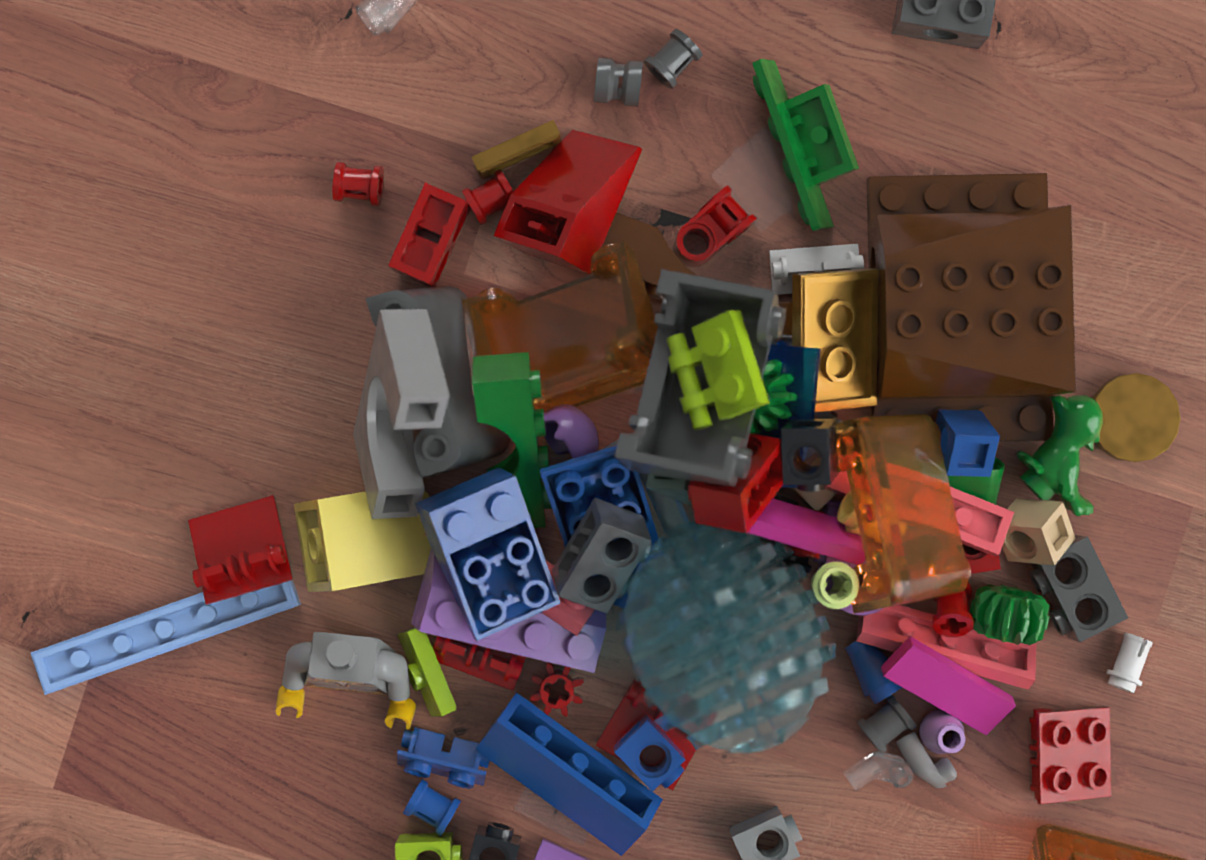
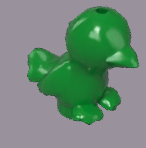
(1056, 462)

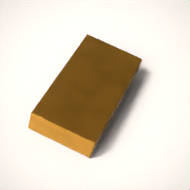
(517, 149)

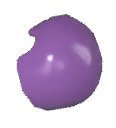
(570, 431)

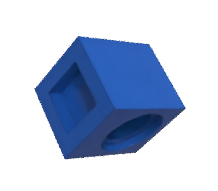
(967, 442)
(636, 739)

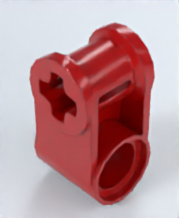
(717, 223)

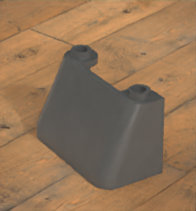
(663, 434)
(461, 438)

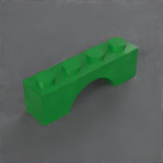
(505, 399)

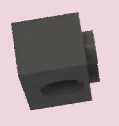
(945, 21)

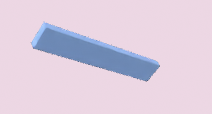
(154, 634)

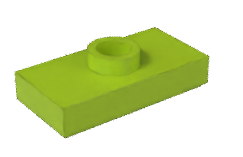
(426, 672)

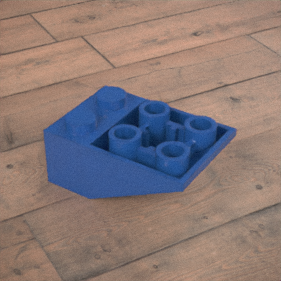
(596, 475)
(489, 552)

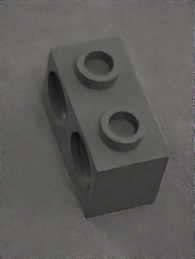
(1086, 581)

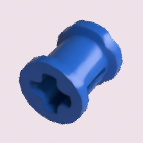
(431, 807)

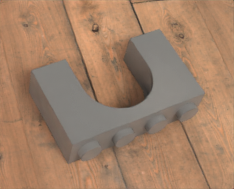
(399, 394)

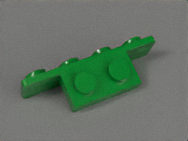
(810, 137)

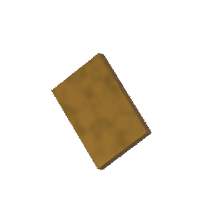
(840, 318)

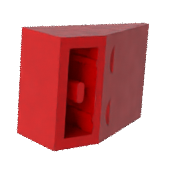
(569, 200)

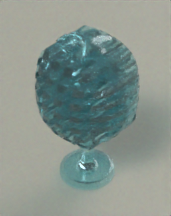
(723, 634)

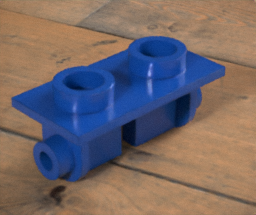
(427, 757)

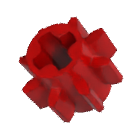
(562, 700)

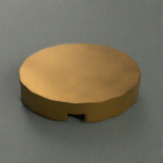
(1138, 417)

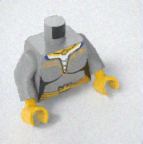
(347, 665)

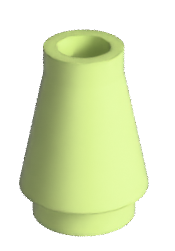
(844, 585)

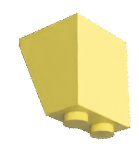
(351, 549)

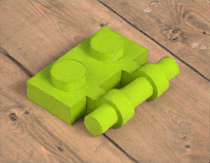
(728, 365)

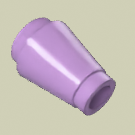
(933, 729)

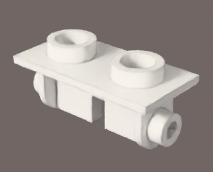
(809, 260)

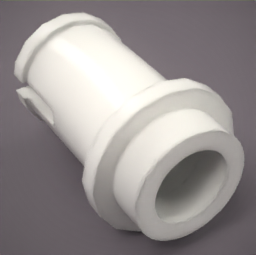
(1129, 663)

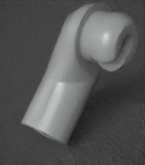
(919, 761)

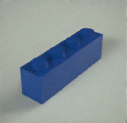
(569, 774)

